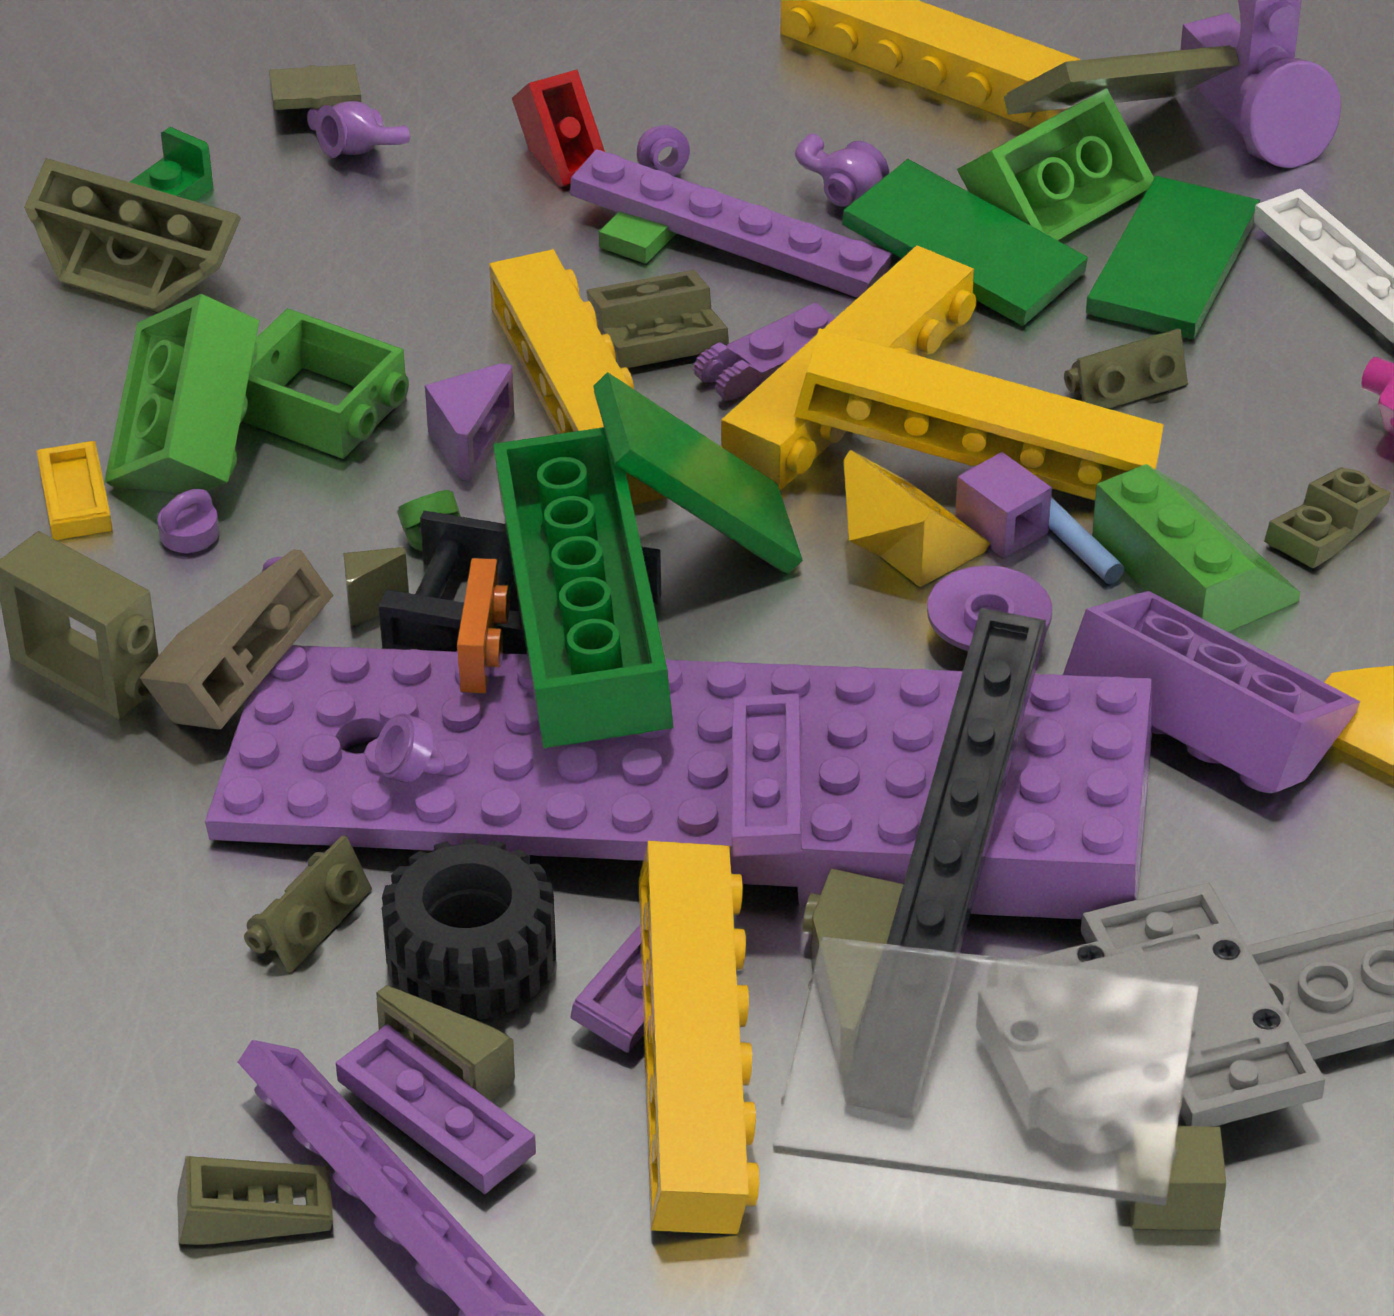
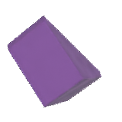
(469, 415)

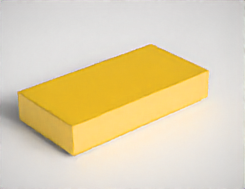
(74, 490)

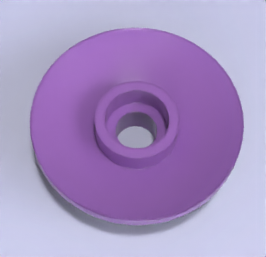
(958, 597)

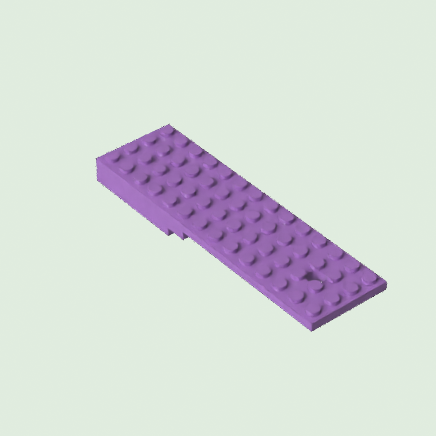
(868, 758)

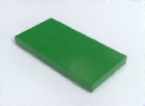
(1173, 257)
(1013, 263)
(696, 473)

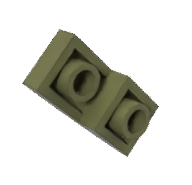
(1331, 516)

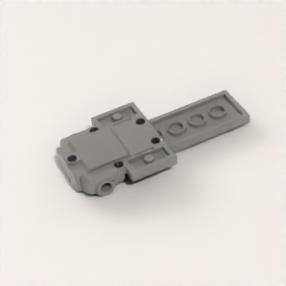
(1259, 1004)

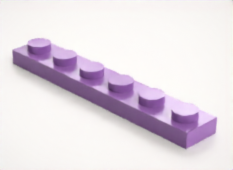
(730, 223)
(376, 1175)

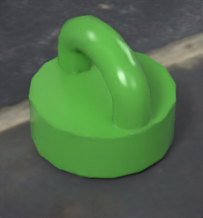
(410, 513)

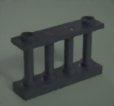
(449, 544)

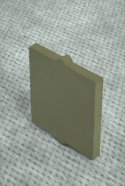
(314, 86)

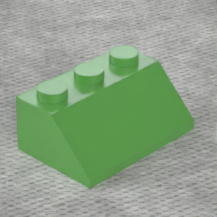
(1063, 168)
(183, 398)
(1185, 550)

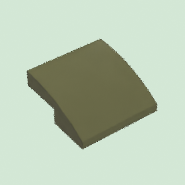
(658, 318)

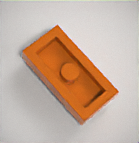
(478, 639)

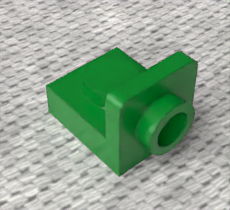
(182, 170)

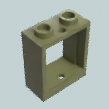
(47, 585)

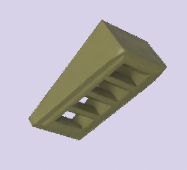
(462, 1045)
(212, 1216)

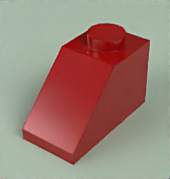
(558, 124)

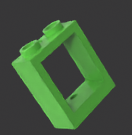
(338, 353)

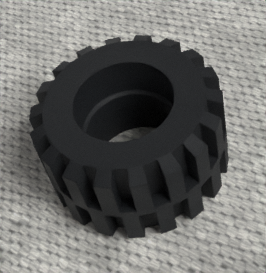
(470, 927)

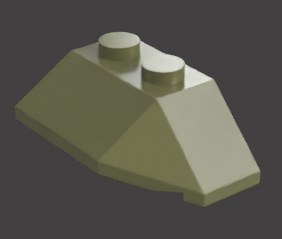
(125, 236)

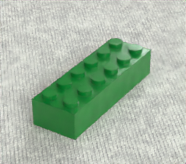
(582, 589)

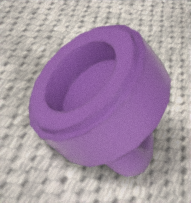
(188, 522)
(407, 749)

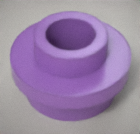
(658, 138)

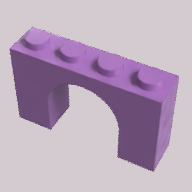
(1265, 36)

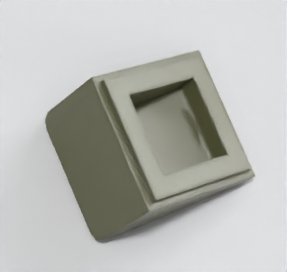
(369, 576)

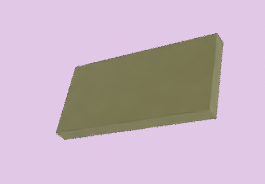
(1125, 77)

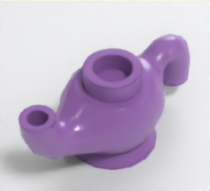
(353, 129)
(844, 172)

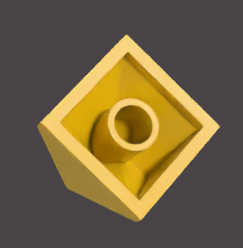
(905, 523)

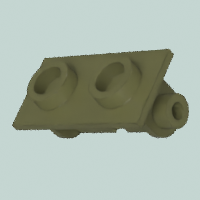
(1130, 371)
(310, 906)

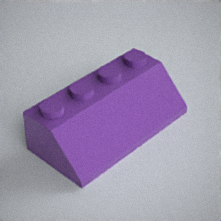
(1214, 689)

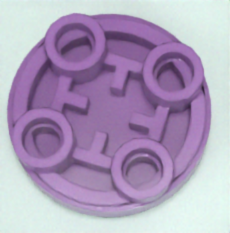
(1289, 112)

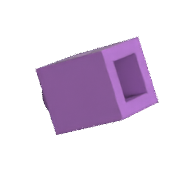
(1004, 504)

